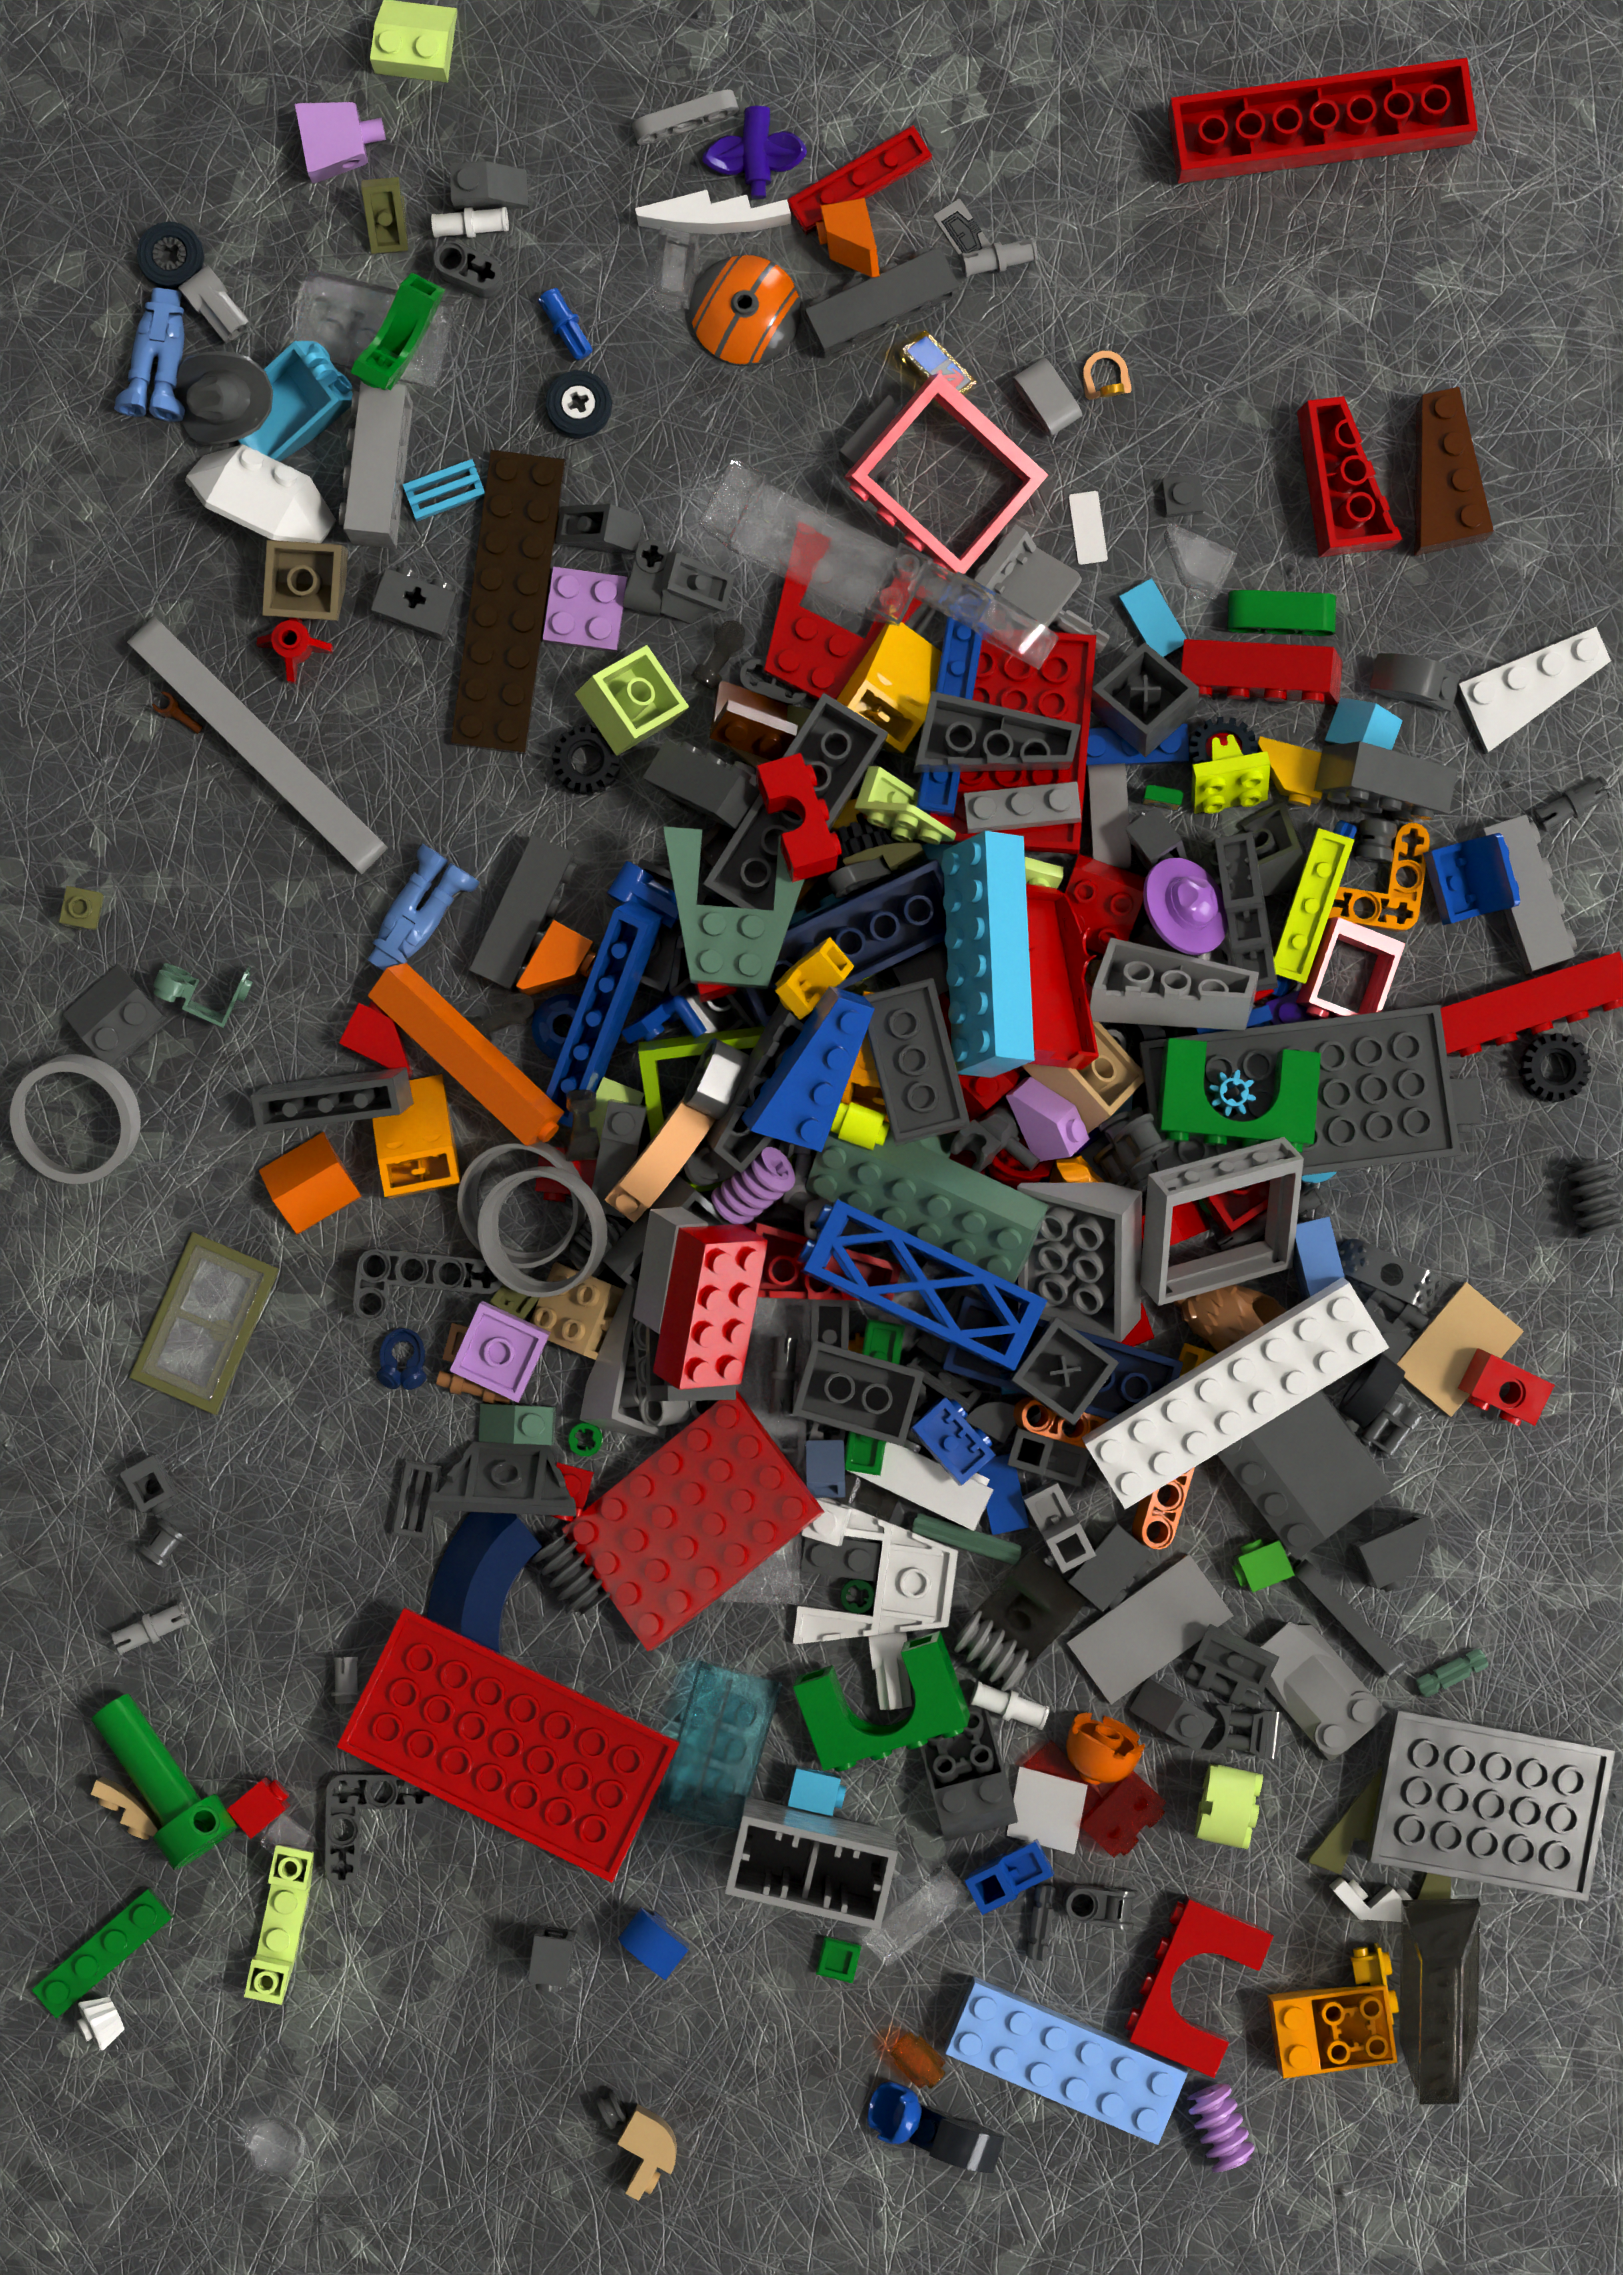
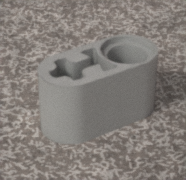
(1047, 396)

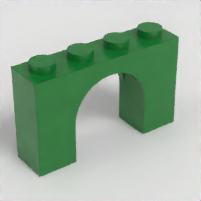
(1187, 1112)
(845, 1738)

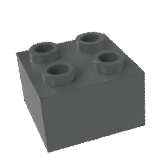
(1145, 699)
(1063, 1370)

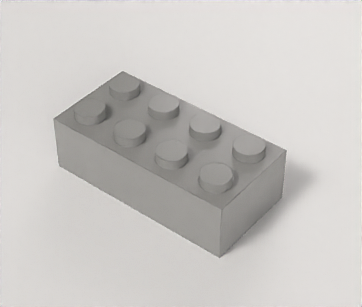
(377, 465)

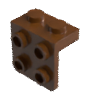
(751, 722)

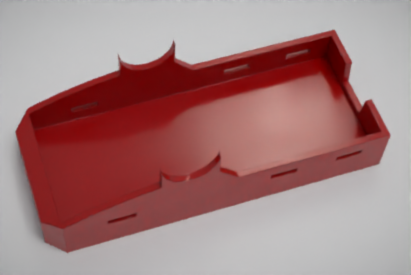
(1058, 988)

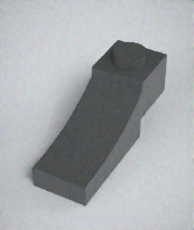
(618, 1148)

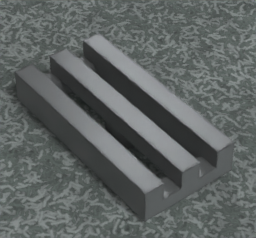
(402, 1495)

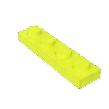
(1312, 904)

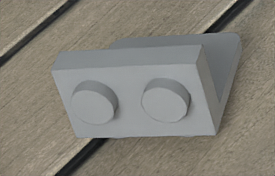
(1028, 576)

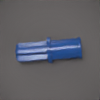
(565, 323)

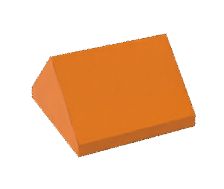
(309, 1183)

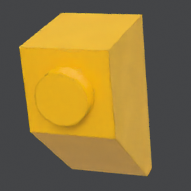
(1293, 770)

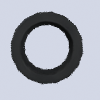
(1371, 1390)

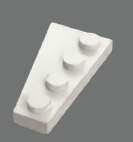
(1521, 690)

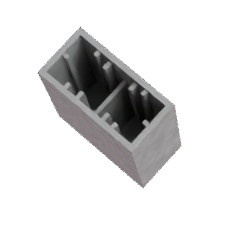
(812, 1863)

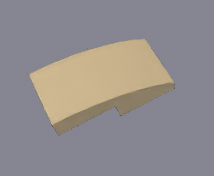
(137, 1814)

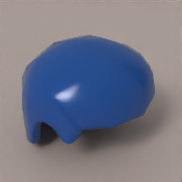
(894, 2112)

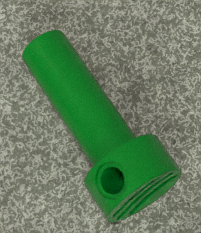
(188, 1822)

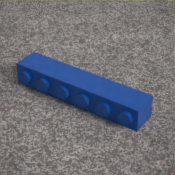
(604, 1003)

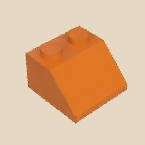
(558, 961)

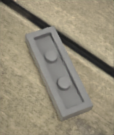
(1022, 807)

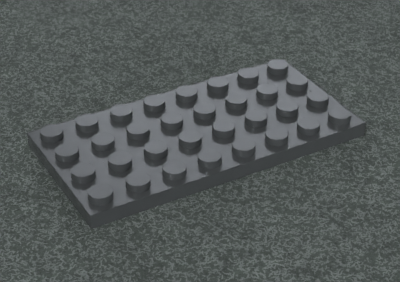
(1379, 1087)

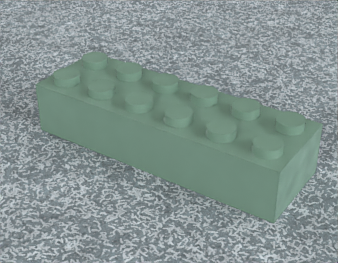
(932, 1201)

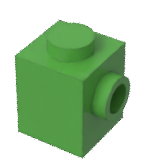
(1261, 1565)

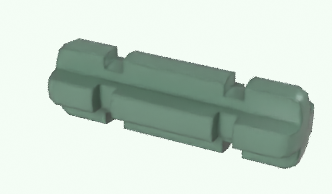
(1451, 1673)

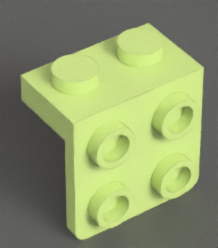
(893, 806)

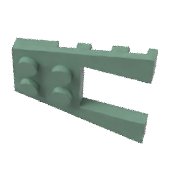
(727, 942)

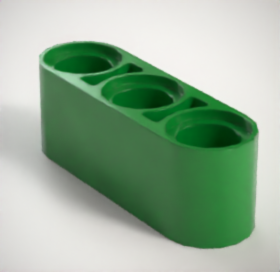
(1281, 613)

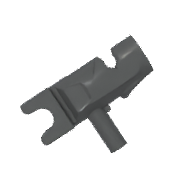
(990, 1135)

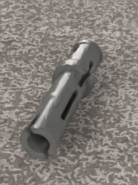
(1254, 1230)

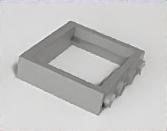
(1211, 1176)

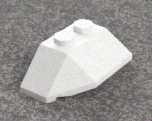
(261, 495)

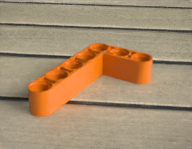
(1149, 1508)

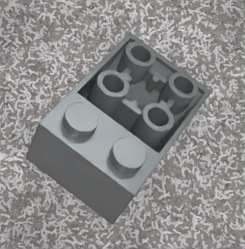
(969, 1779)

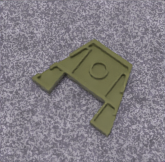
(1358, 1823)

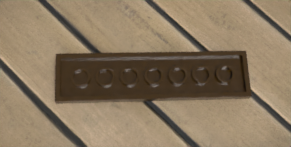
(508, 602)

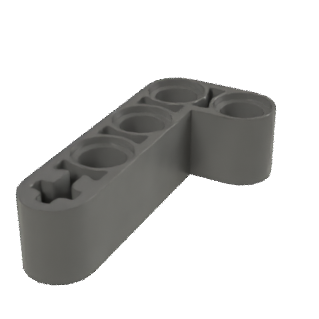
(430, 1279)

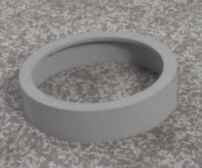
(116, 1087)
(469, 1211)
(495, 1255)

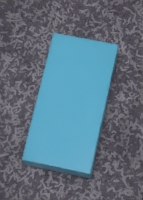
(1153, 618)

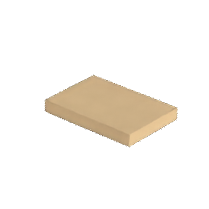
(1448, 1343)

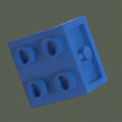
(952, 1439)

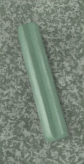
(966, 1539)

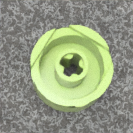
(1228, 1806)

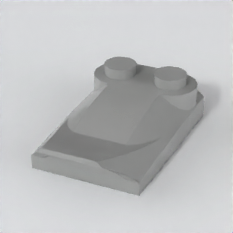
(1320, 1690)

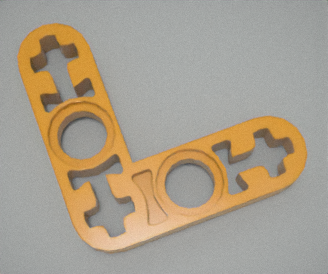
(1395, 893)

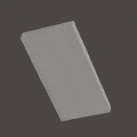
(1149, 1629)

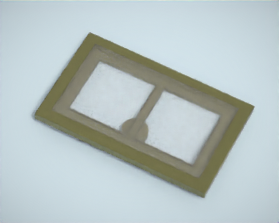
(204, 1323)

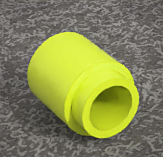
(860, 1125)

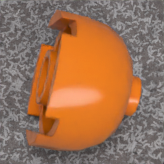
(1102, 1750)

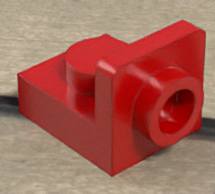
(578, 1485)

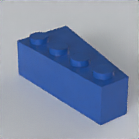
(814, 1072)

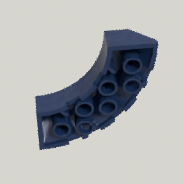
(480, 1573)

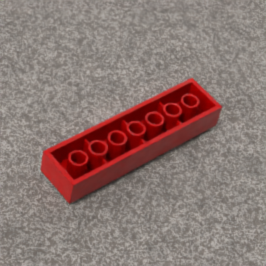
(1322, 120)

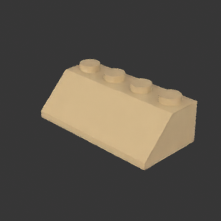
(1099, 1086)

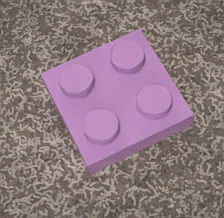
(585, 609)
(500, 1351)

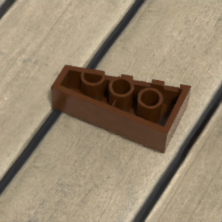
(1447, 477)

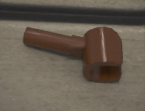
(174, 711)

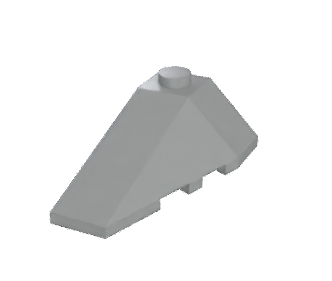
(612, 1385)

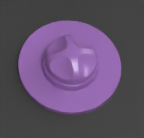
(1185, 906)

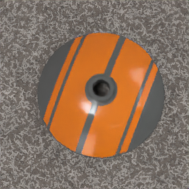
(748, 334)

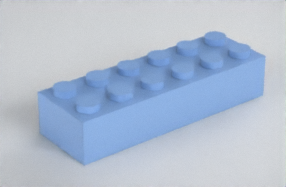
(1065, 2060)

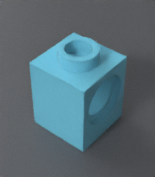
(816, 1791)

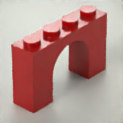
(1195, 1931)

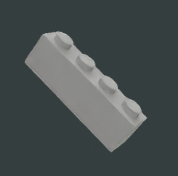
(1537, 920)

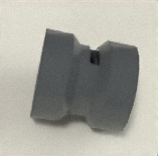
(1376, 841)

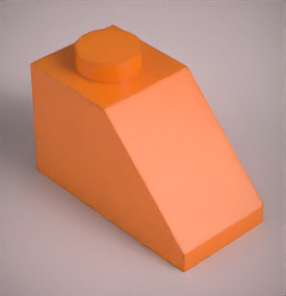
(849, 236)

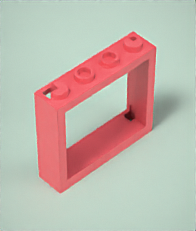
(984, 431)

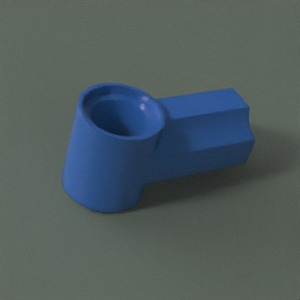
(639, 887)

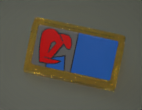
(929, 358)

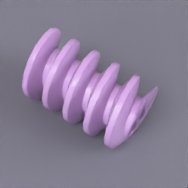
(754, 1188)
(1221, 2127)

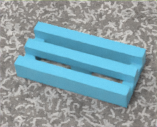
(439, 476)

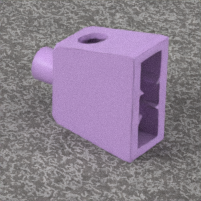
(335, 137)

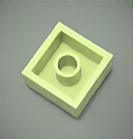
(631, 700)

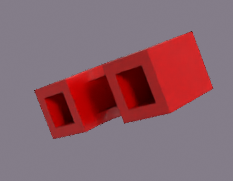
(789, 787)

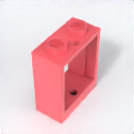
(1388, 957)

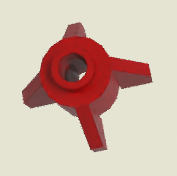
(294, 653)

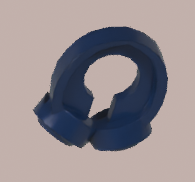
(414, 1374)

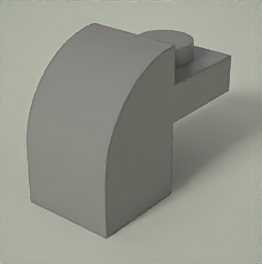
(1058, 1526)

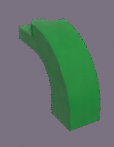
(400, 333)

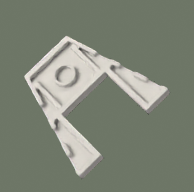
(911, 1587)

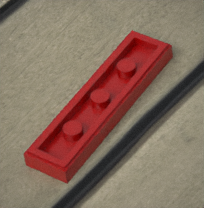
(861, 177)

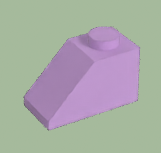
(1047, 1120)

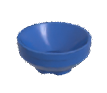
(543, 1020)

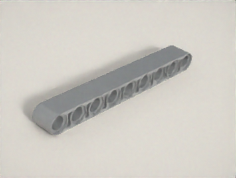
(257, 744)

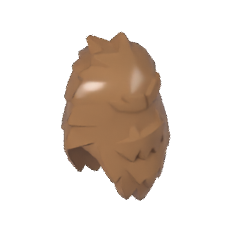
(1228, 1314)

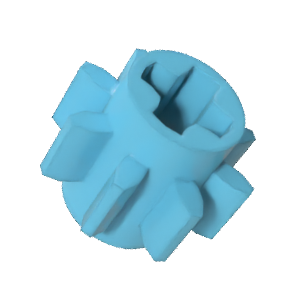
(1230, 1104)

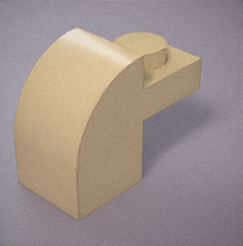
(654, 2142)

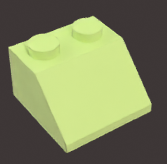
(413, 40)

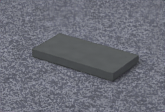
(915, 1063)

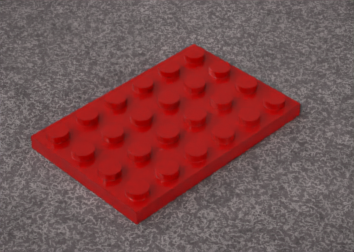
(1055, 691)
(693, 1520)

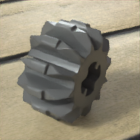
(581, 1246)

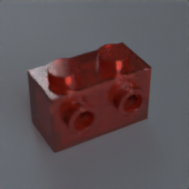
(1122, 1814)

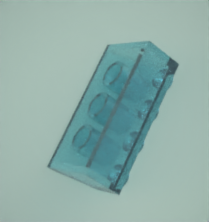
(719, 1745)

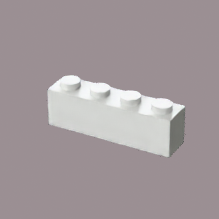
(930, 1485)

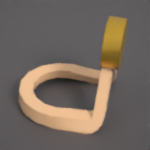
(1109, 390)

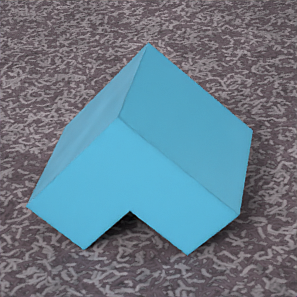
(1363, 722)

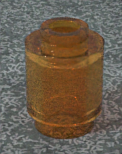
(918, 2060)

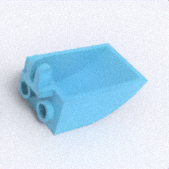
(304, 402)

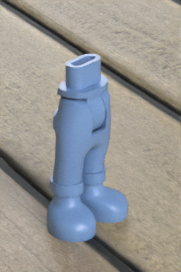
(159, 335)
(405, 928)

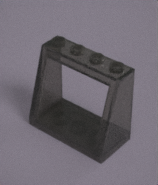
(1439, 1995)

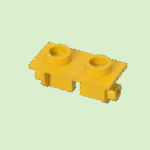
(1373, 1968)

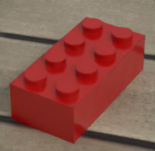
(710, 1306)

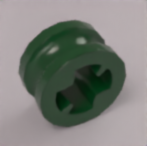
(853, 1607)

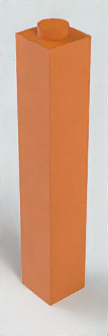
(466, 1054)

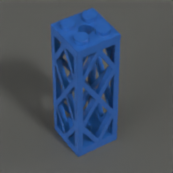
(829, 1242)

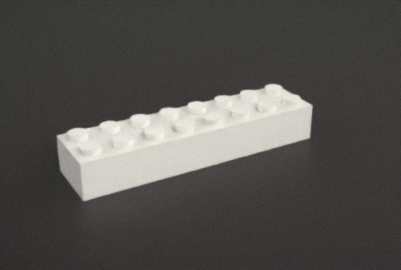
(1235, 1392)

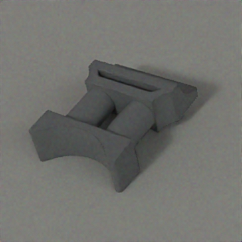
(1264, 1735)

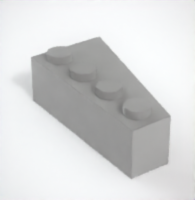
(1170, 989)

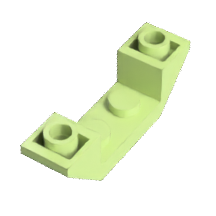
(281, 1925)

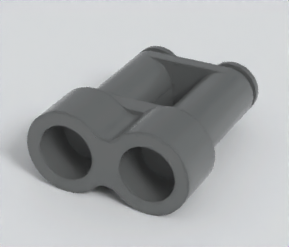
(1401, 1416)

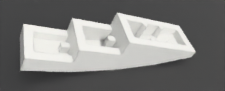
(697, 215)

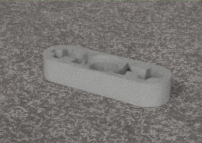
(685, 117)

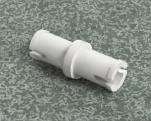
(470, 222)
(1009, 1705)

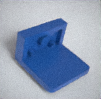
(1472, 878)

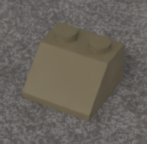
(304, 580)

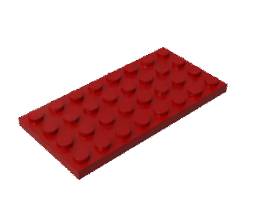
(508, 1744)

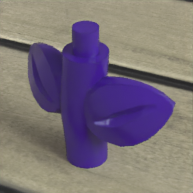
(755, 151)

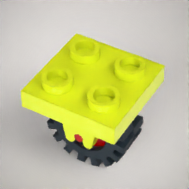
(1227, 767)

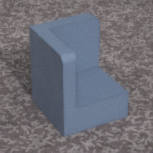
(825, 1468)

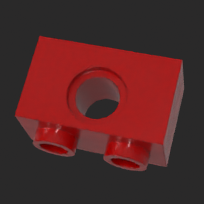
(1526, 1392)

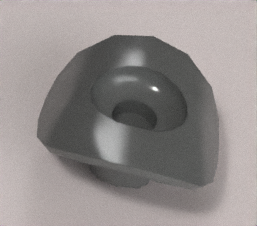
(222, 396)

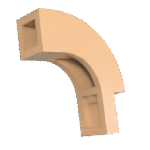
(660, 1161)

